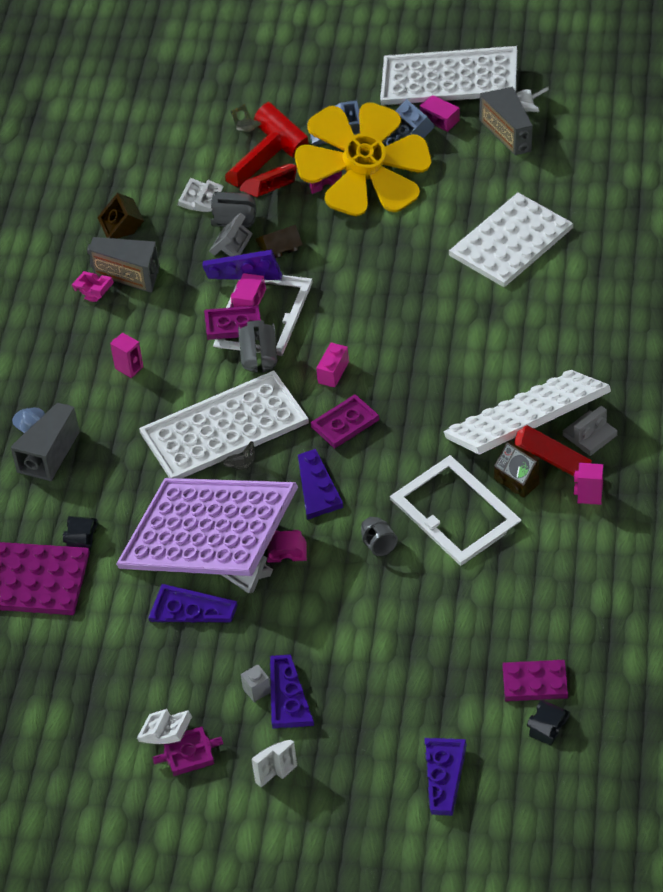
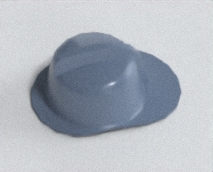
(27, 418)

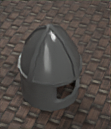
(378, 536)

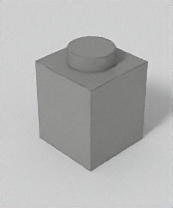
(255, 683)

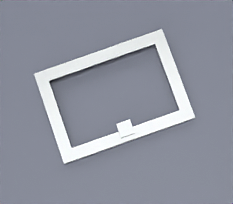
(289, 319)
(429, 524)

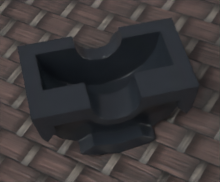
(80, 532)
(547, 722)

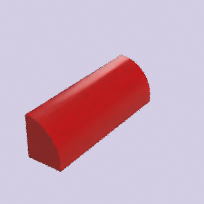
(274, 121)
(254, 160)
(270, 180)
(549, 450)

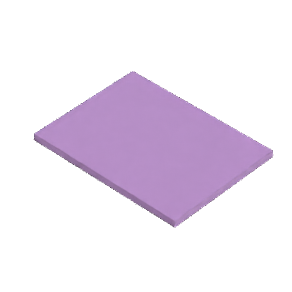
(208, 526)

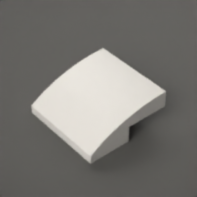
(198, 195)
(164, 728)
(274, 760)

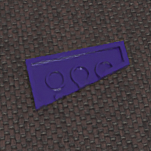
(233, 267)
(317, 486)
(184, 605)
(287, 697)
(444, 771)

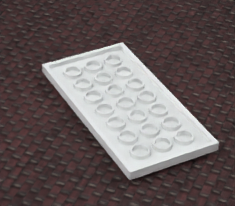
(447, 74)
(531, 408)
(223, 425)

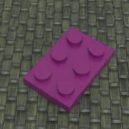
(224, 322)
(344, 421)
(535, 680)

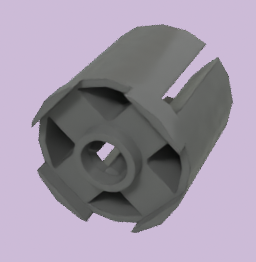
(228, 205)
(247, 339)

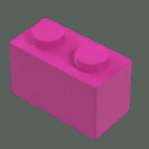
(440, 112)
(248, 290)
(126, 355)
(332, 364)
(589, 483)

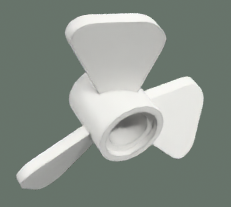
(526, 99)

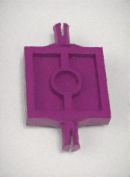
(189, 753)

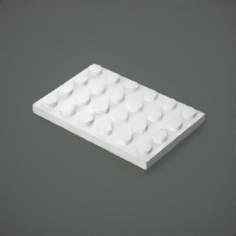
(510, 239)

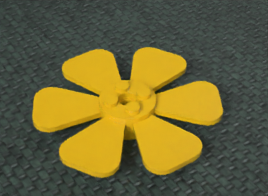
(362, 159)

